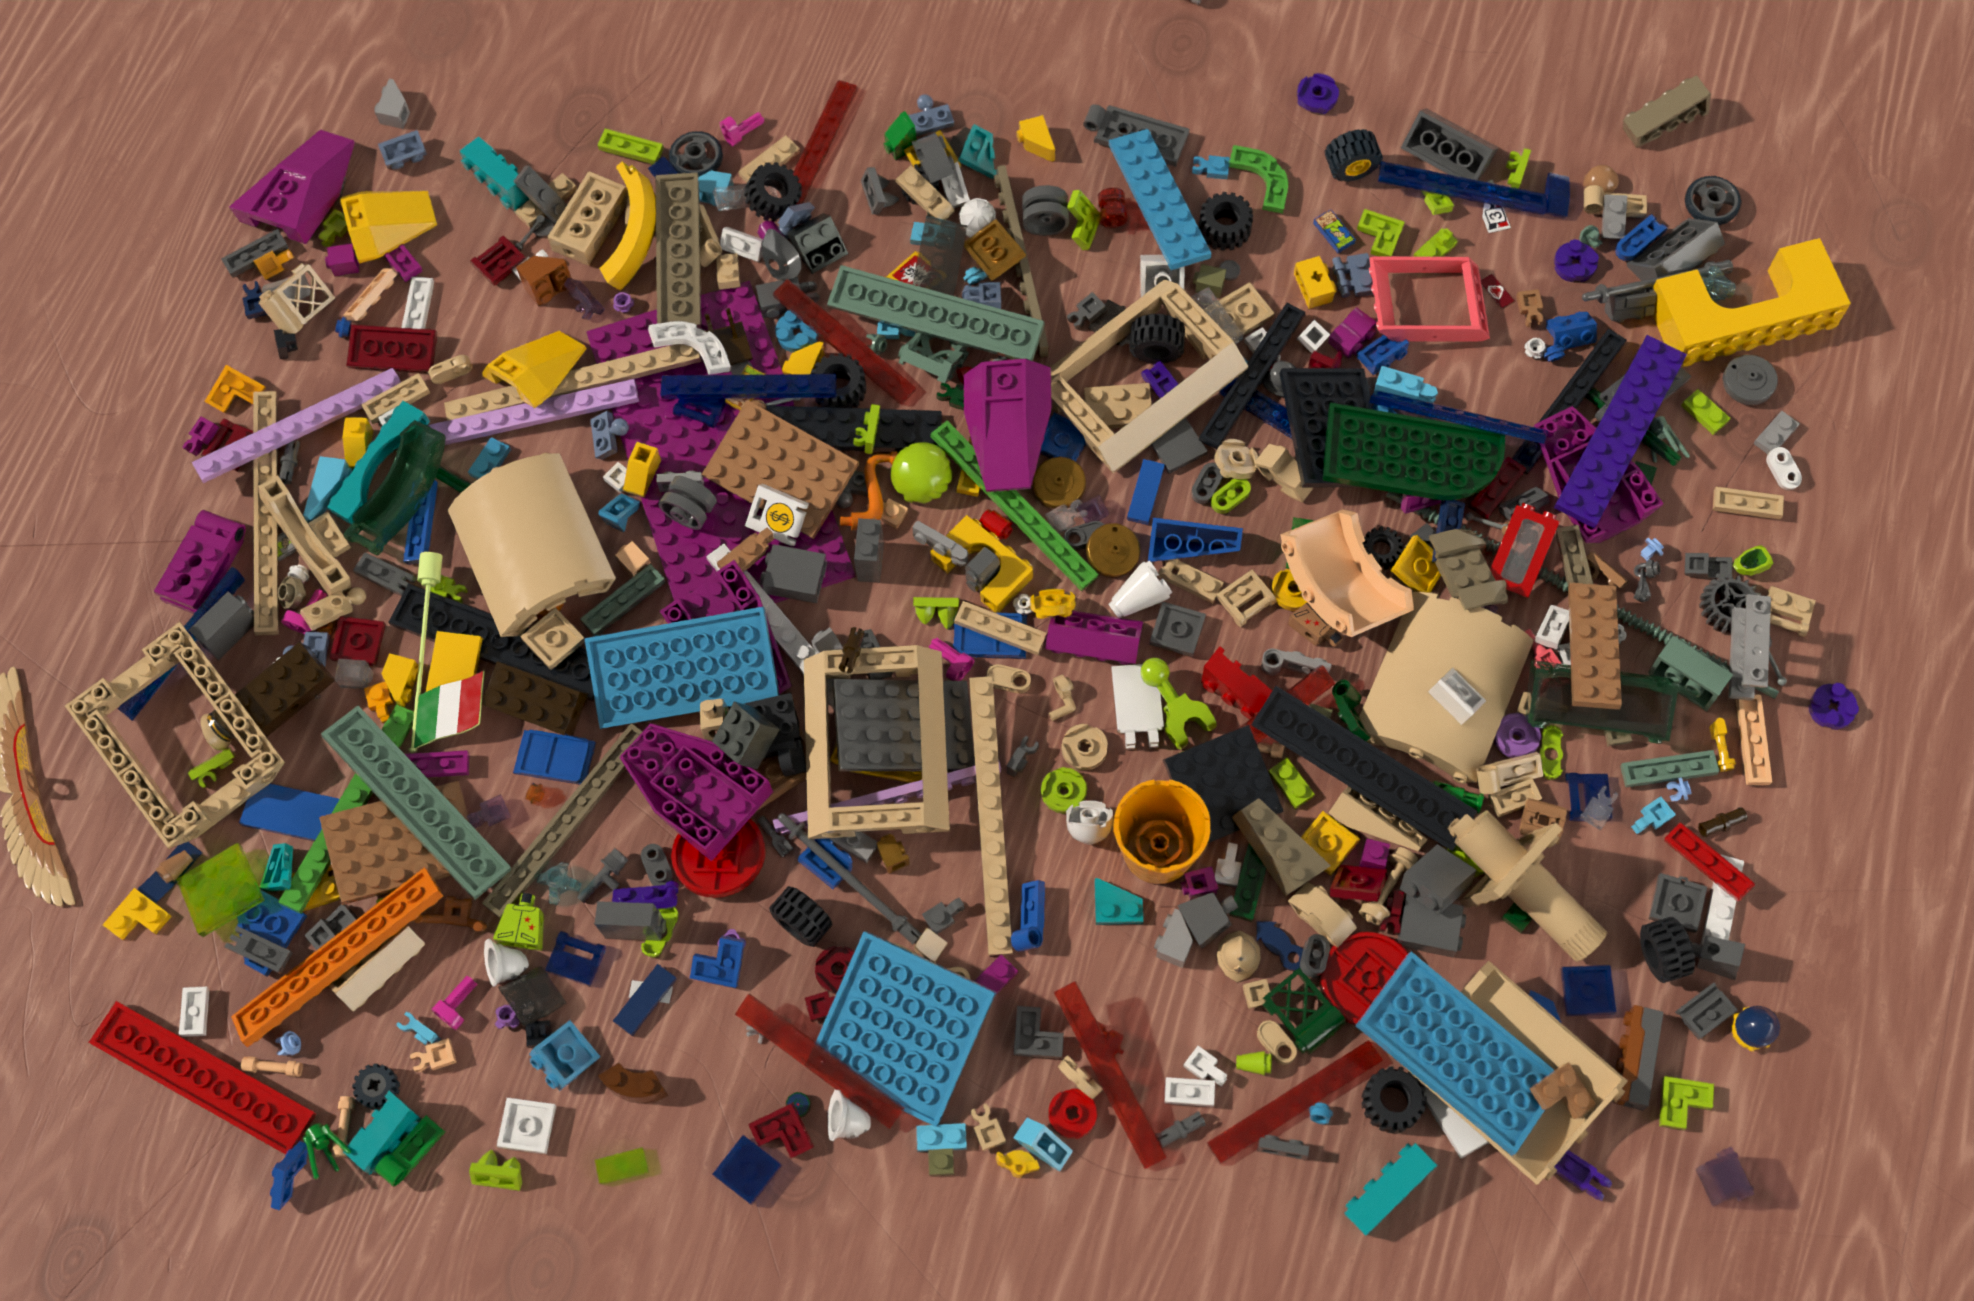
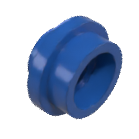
(343, 327)
(1554, 353)

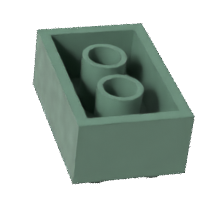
(1695, 674)

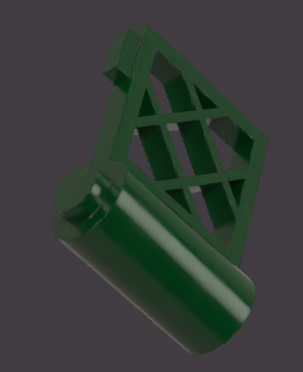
(1317, 1027)

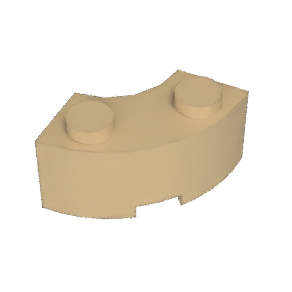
(1281, 467)
(1322, 913)

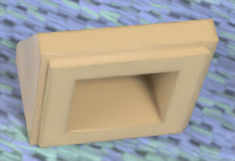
(930, 945)

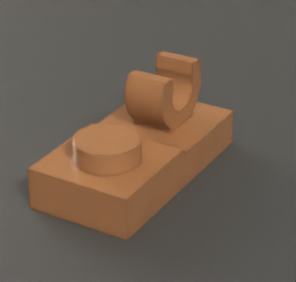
(1613, 578)

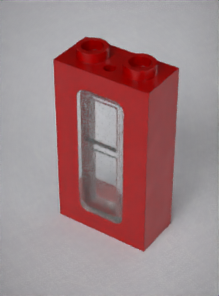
(1524, 548)

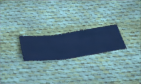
(155, 886)

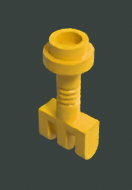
(1718, 731)

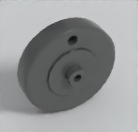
(1750, 379)

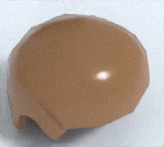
(1602, 176)

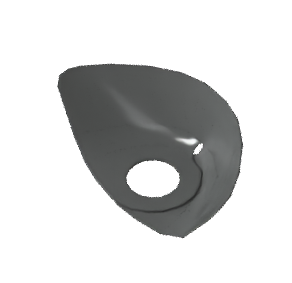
(783, 252)

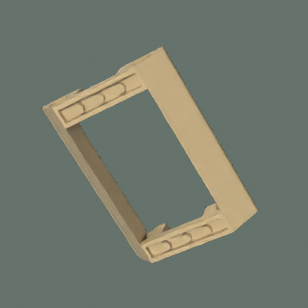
(1123, 446)
(103, 697)
(920, 817)

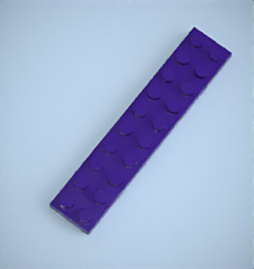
(1620, 431)

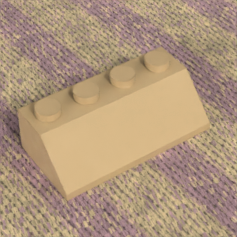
(376, 968)

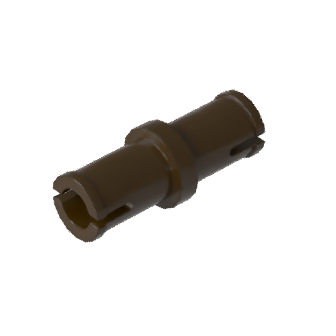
(851, 650)
(1722, 822)

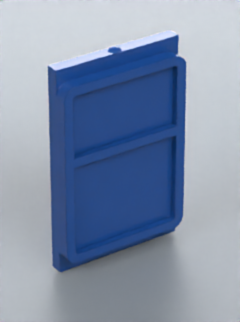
(986, 647)
(554, 757)

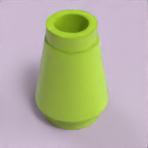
(1255, 1062)

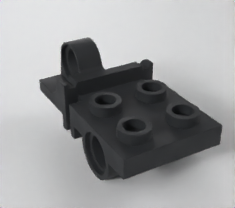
(787, 743)

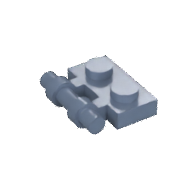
(1359, 273)
(986, 294)

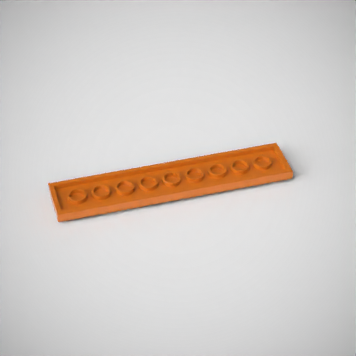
(336, 957)

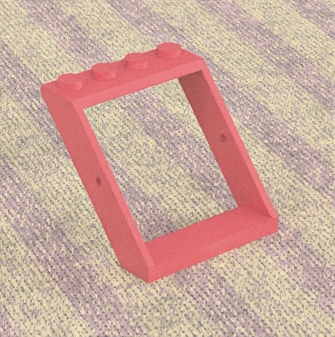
(1379, 270)

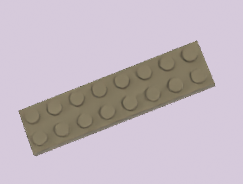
(678, 248)

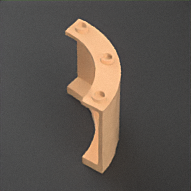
(1341, 577)

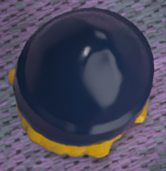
(1755, 1027)

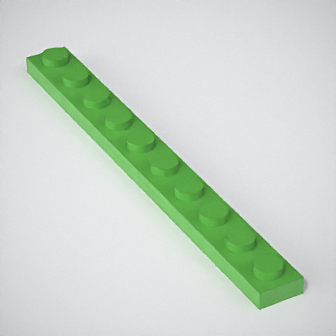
(1018, 510)
(356, 794)

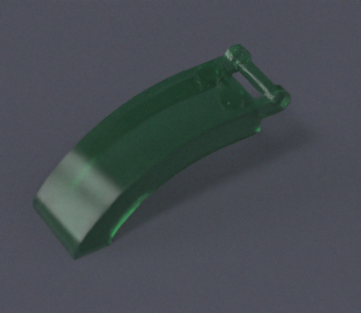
(402, 488)

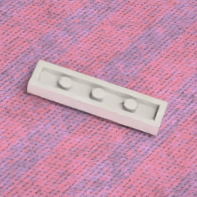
(1720, 909)

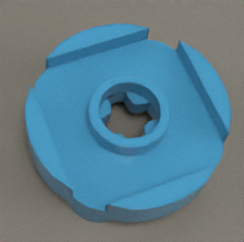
(786, 337)

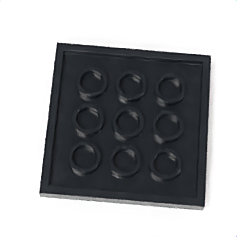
(1226, 776)

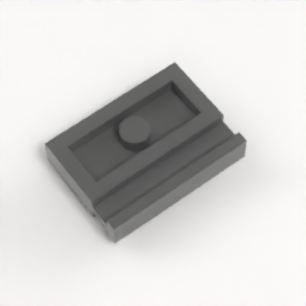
(1706, 1011)

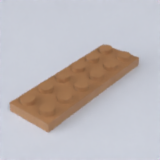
(1594, 646)

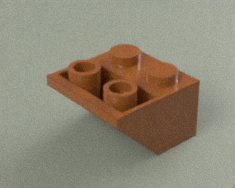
(543, 277)

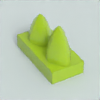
(946, 609)
(488, 1174)

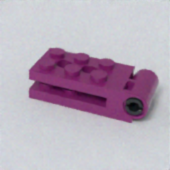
(200, 561)

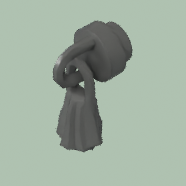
(1652, 569)

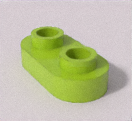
(1229, 496)

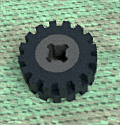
(383, 1081)

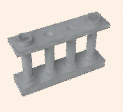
(1749, 647)

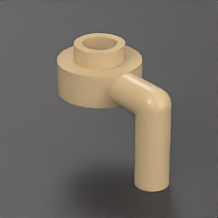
(1063, 687)

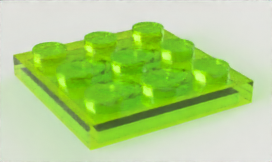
(220, 890)

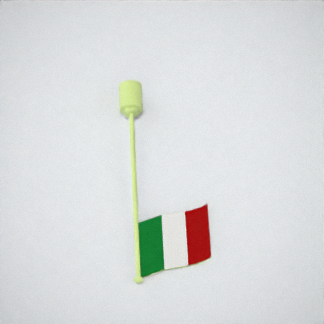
(451, 706)

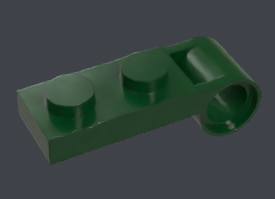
(1347, 698)

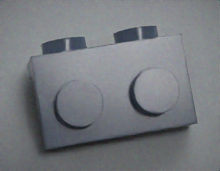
(402, 150)

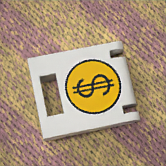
(778, 515)

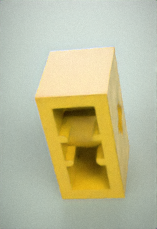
(1314, 282)

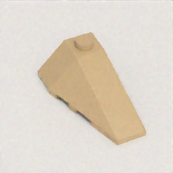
(1368, 817)

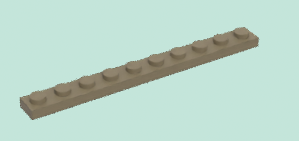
(1022, 268)
(1578, 571)
(561, 825)

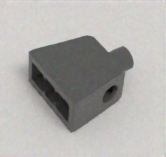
(1207, 917)
(1719, 956)

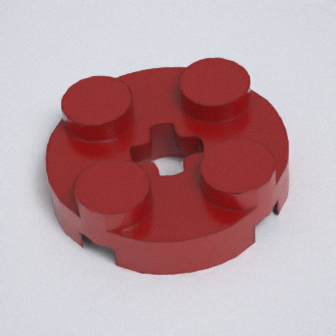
(1059, 1118)

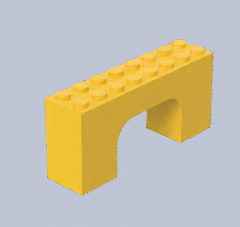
(1807, 302)

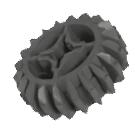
(1732, 593)

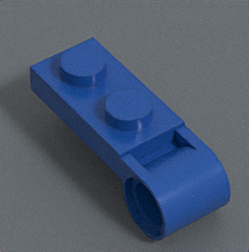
(1031, 917)

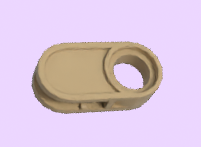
(450, 369)
(1004, 678)
(1273, 1038)

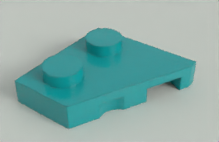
(978, 151)
(278, 868)
(1116, 905)

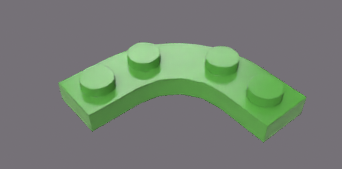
(1268, 169)

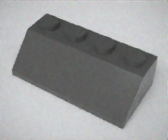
(1448, 146)
(1678, 250)

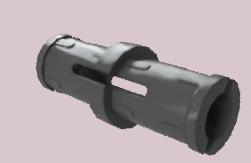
(289, 462)
(1180, 1129)

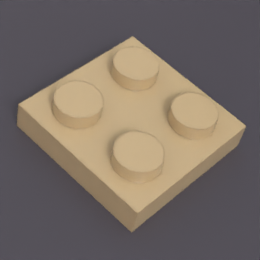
(553, 638)

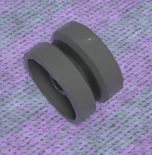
(1045, 210)
(687, 502)

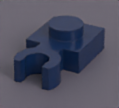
(251, 302)

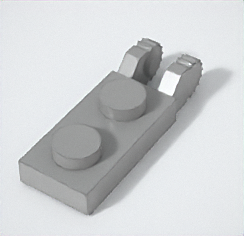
(940, 543)

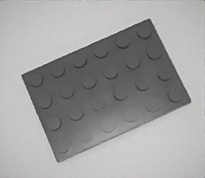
(881, 725)

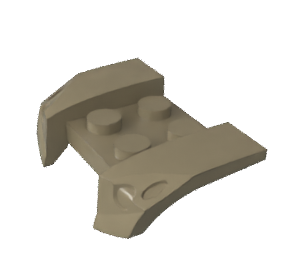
(1465, 569)

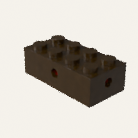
(284, 688)
(534, 698)

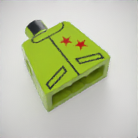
(521, 925)

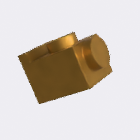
(892, 853)

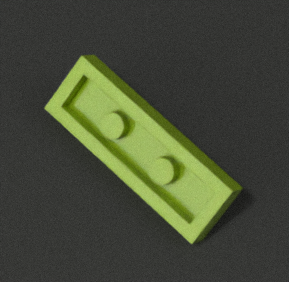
(630, 146)

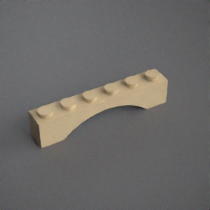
(288, 516)

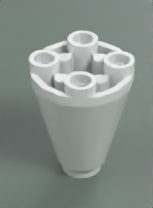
(1140, 591)

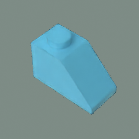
(1043, 1143)

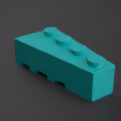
(494, 172)
(1390, 1188)

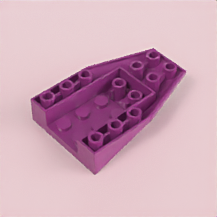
(299, 188)
(694, 786)

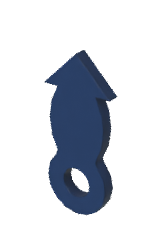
(1278, 943)

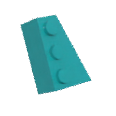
(382, 1134)

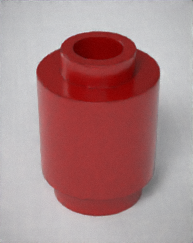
(996, 523)

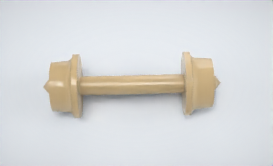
(1402, 860)

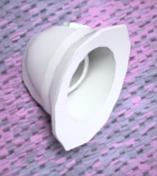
(503, 962)
(846, 1118)

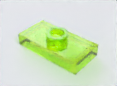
(621, 1166)

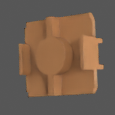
(1541, 814)

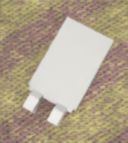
(1136, 705)
(1458, 1131)

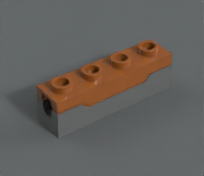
(1638, 1055)

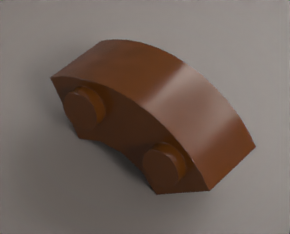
(633, 1086)

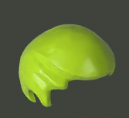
(921, 472)

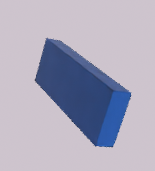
(1145, 492)

